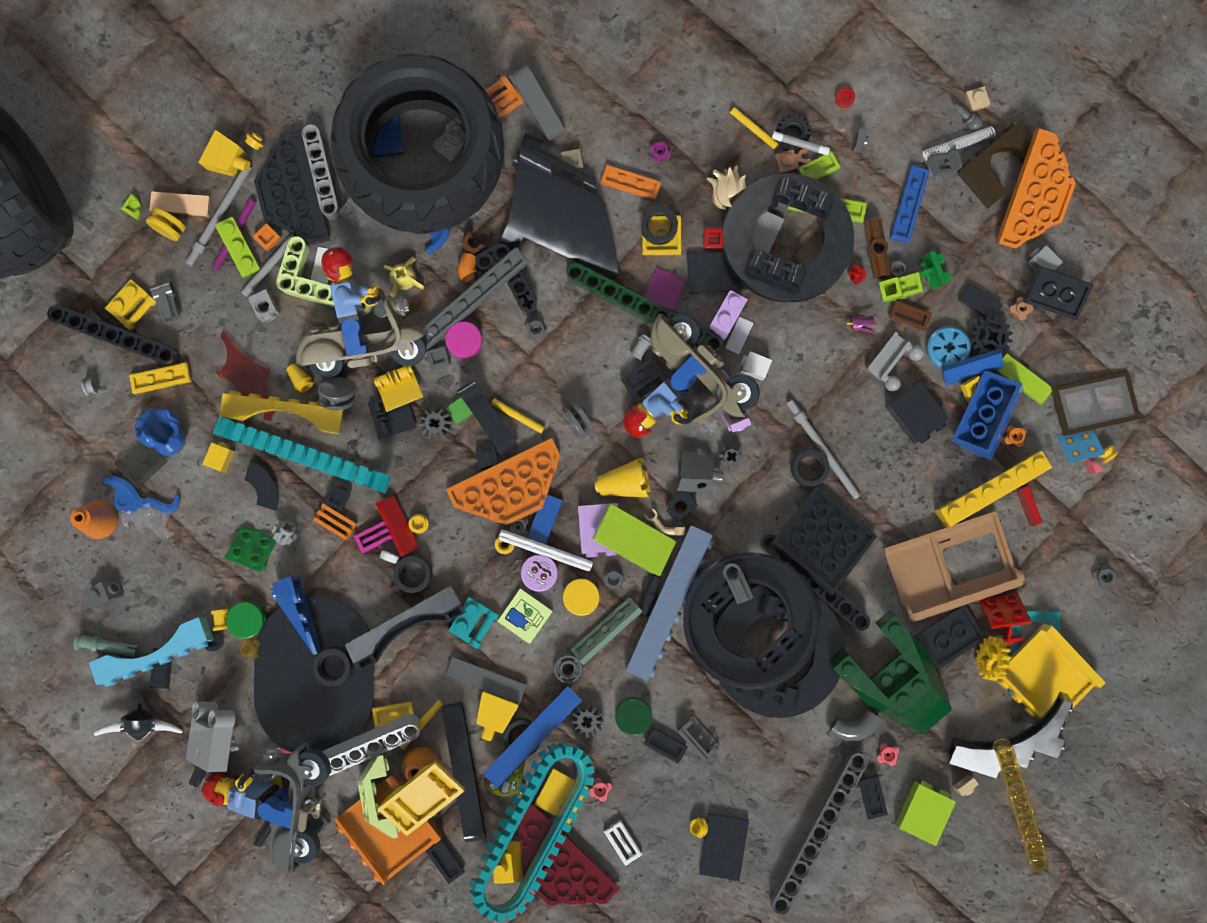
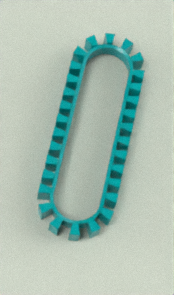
(301, 454)

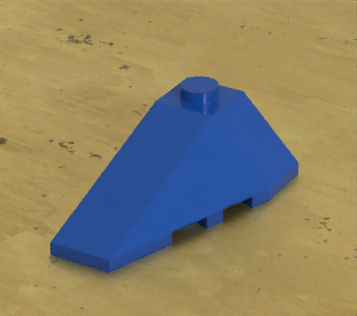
(293, 602)

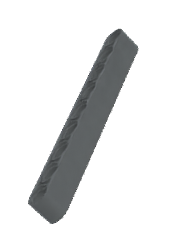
(818, 841)

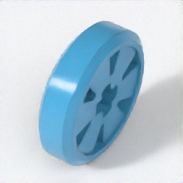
(943, 336)

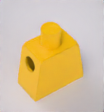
(223, 156)
(494, 714)
(510, 865)

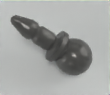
(973, 122)

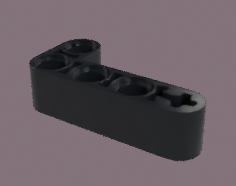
(491, 254)
(487, 417)

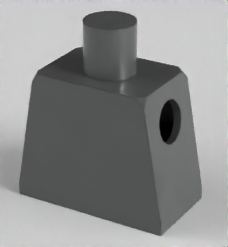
(696, 473)

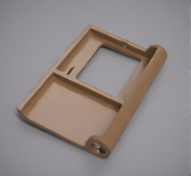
(924, 578)

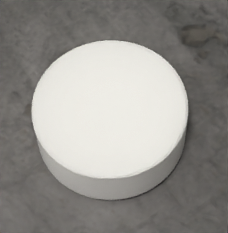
(389, 556)

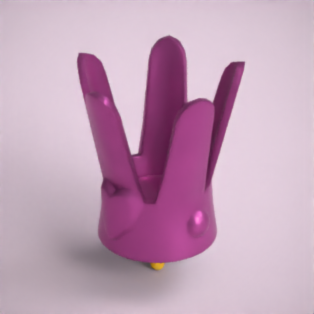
(859, 321)

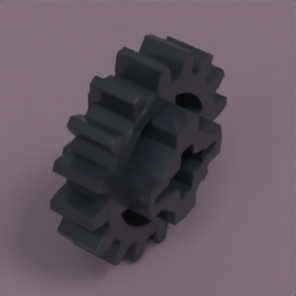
(986, 330)

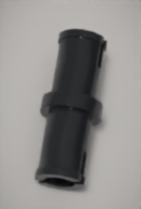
(650, 594)

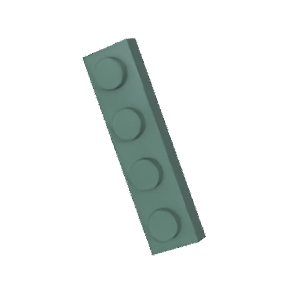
(606, 630)

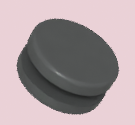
(336, 393)
(577, 420)

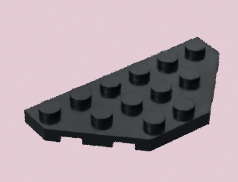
(289, 192)

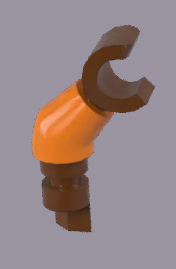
(467, 264)

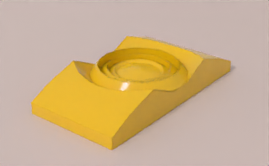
(420, 798)

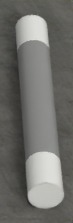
(800, 143)

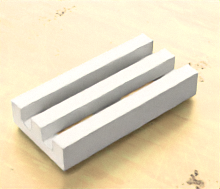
(613, 827)

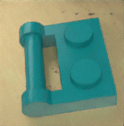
(466, 622)

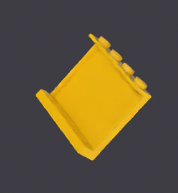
(1044, 669)

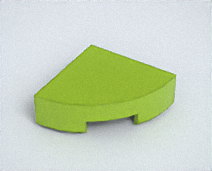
(132, 207)

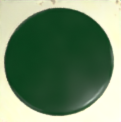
(633, 716)

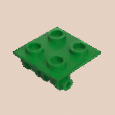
(251, 549)

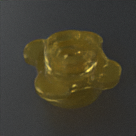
(250, 648)

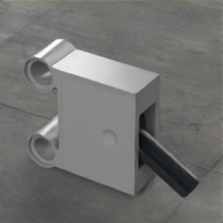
(209, 740)

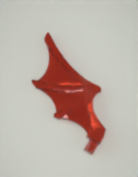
(245, 374)

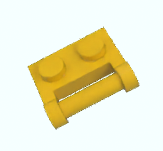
(126, 301)

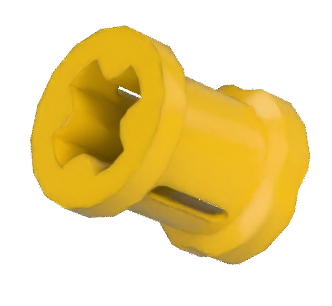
(220, 619)

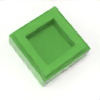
(459, 411)

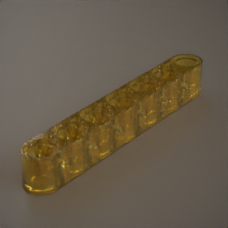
(1025, 812)

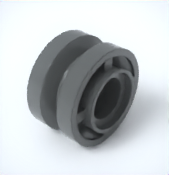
(571, 676)

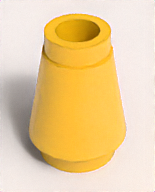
(300, 380)

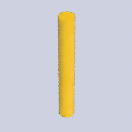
(754, 128)
(517, 415)
(427, 717)

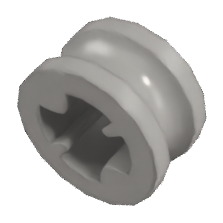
(89, 386)

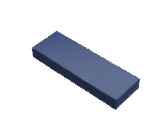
(972, 367)
(544, 520)

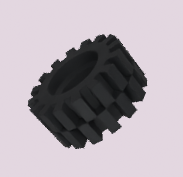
(798, 122)

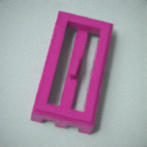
(360, 543)

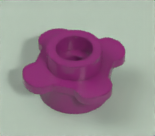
(662, 145)

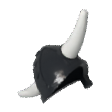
(138, 724)

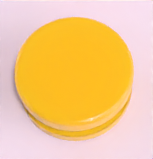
(164, 222)
(581, 597)

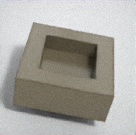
(573, 158)

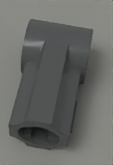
(165, 295)
(738, 585)

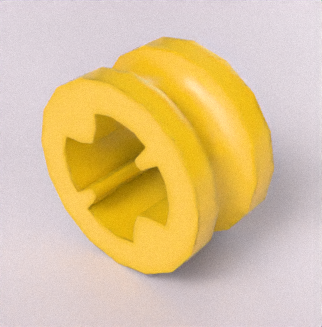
(1109, 454)

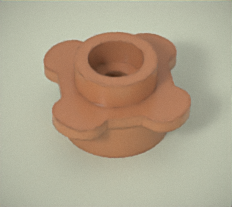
(1015, 309)

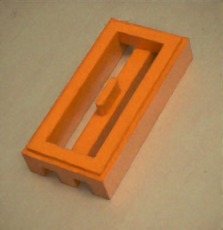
(321, 513)

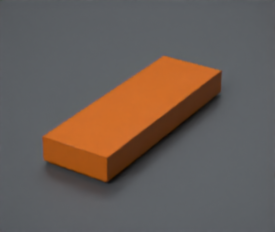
(630, 182)

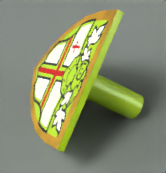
(510, 785)

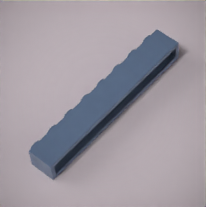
(668, 603)

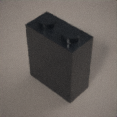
(917, 413)

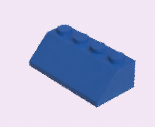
(988, 414)

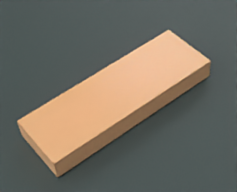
(181, 203)

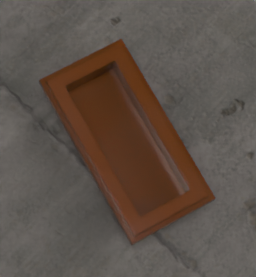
(910, 315)

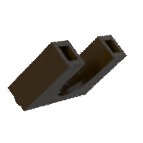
(978, 173)

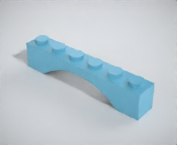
(188, 636)

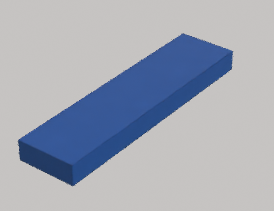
(909, 204)

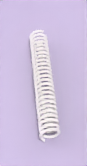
(958, 144)

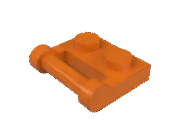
(507, 100)

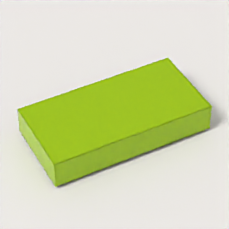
(820, 166)

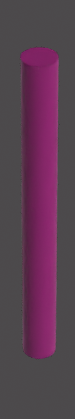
(240, 223)

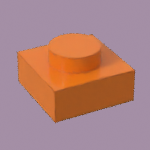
(266, 237)

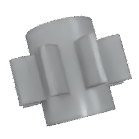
(285, 533)

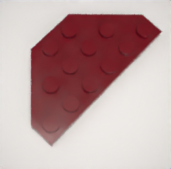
(572, 876)

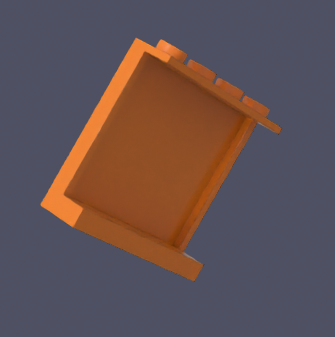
(377, 850)

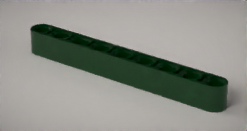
(637, 300)

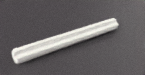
(545, 550)

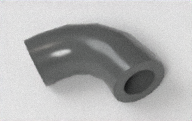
(857, 729)

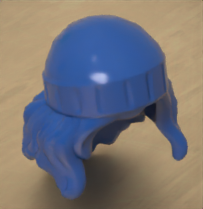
(160, 430)

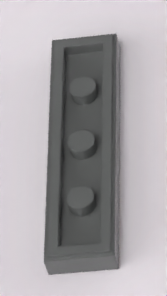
(486, 680)

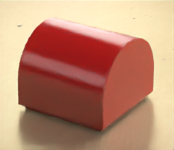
(713, 238)

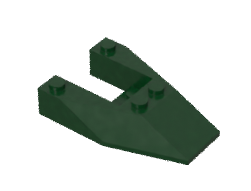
(905, 686)

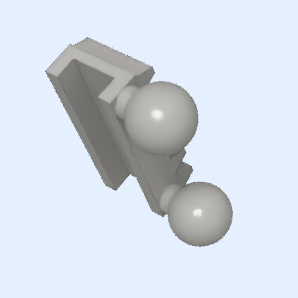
(889, 356)

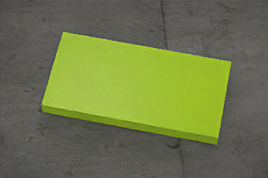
(634, 540)

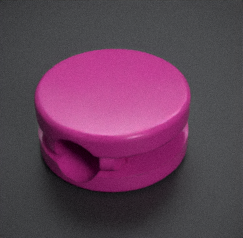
(464, 340)

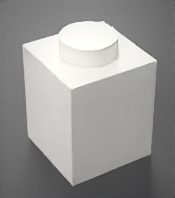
(755, 365)

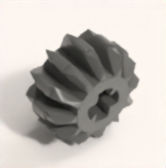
(432, 430)
(580, 718)

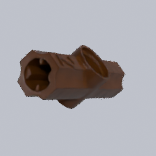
(875, 236)

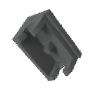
(698, 738)

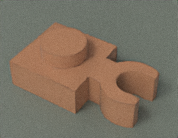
(789, 161)

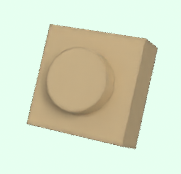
(977, 99)
(966, 786)

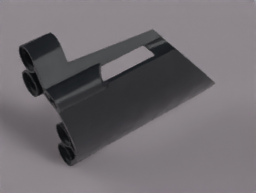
(558, 211)

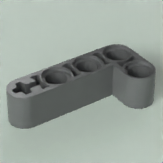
(536, 102)

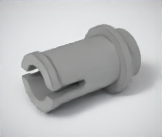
(641, 346)

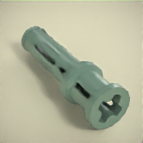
(98, 644)

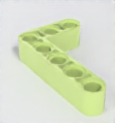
(295, 275)

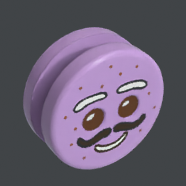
(539, 573)

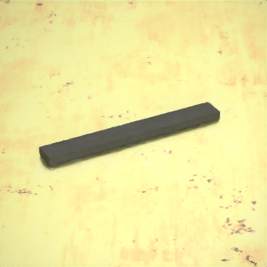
(474, 296)

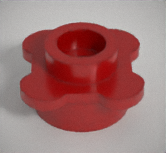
(857, 273)

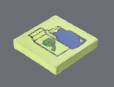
(525, 616)

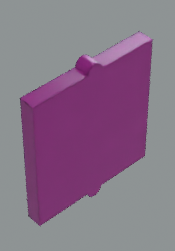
(665, 289)

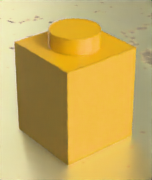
(218, 456)

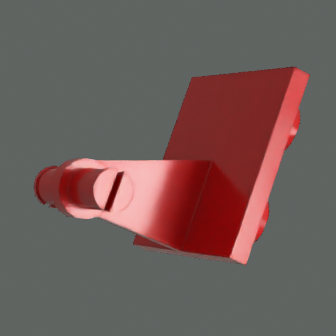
(1005, 612)

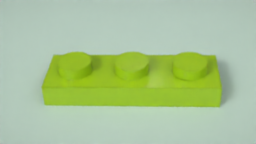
(237, 247)

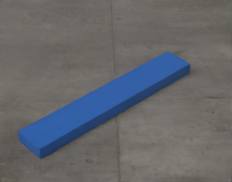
(532, 736)

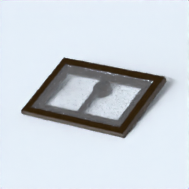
(1095, 403)

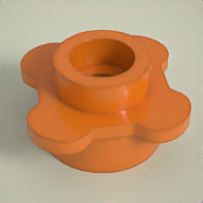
(1019, 432)

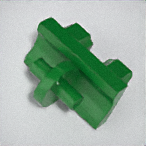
(932, 270)

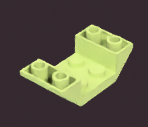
(375, 768)

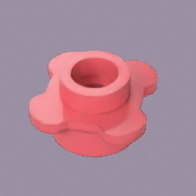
(891, 759)
(606, 787)

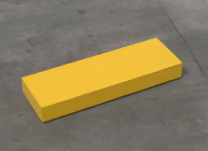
(160, 378)

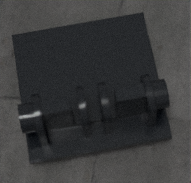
(390, 422)

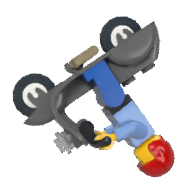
(285, 808)

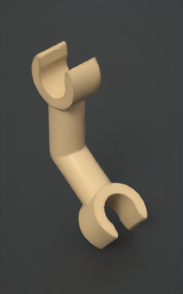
(665, 530)

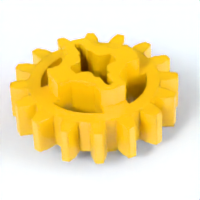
(992, 658)

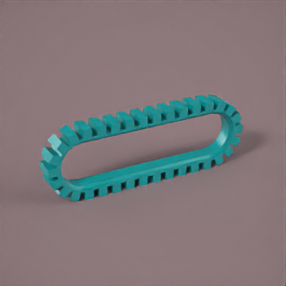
(554, 835)

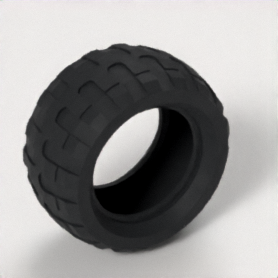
(32, 206)

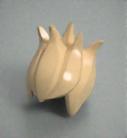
(726, 187)

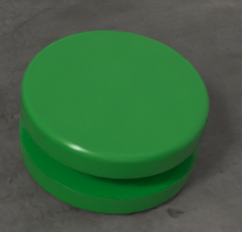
(245, 619)

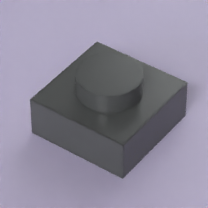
(861, 140)

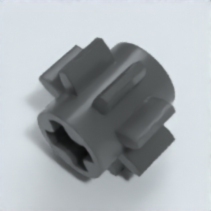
(736, 458)

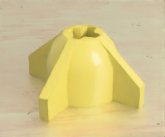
(402, 276)

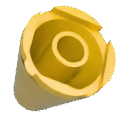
(625, 481)

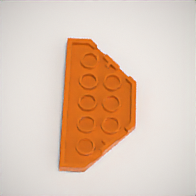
(1040, 192)
(511, 487)

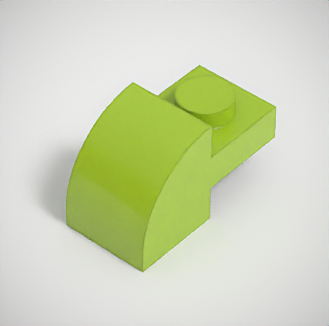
(901, 287)

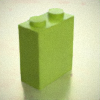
(925, 812)

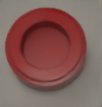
(845, 97)

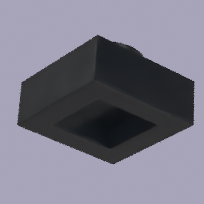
(486, 457)
(337, 498)

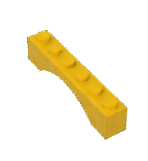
(242, 407)
(993, 489)

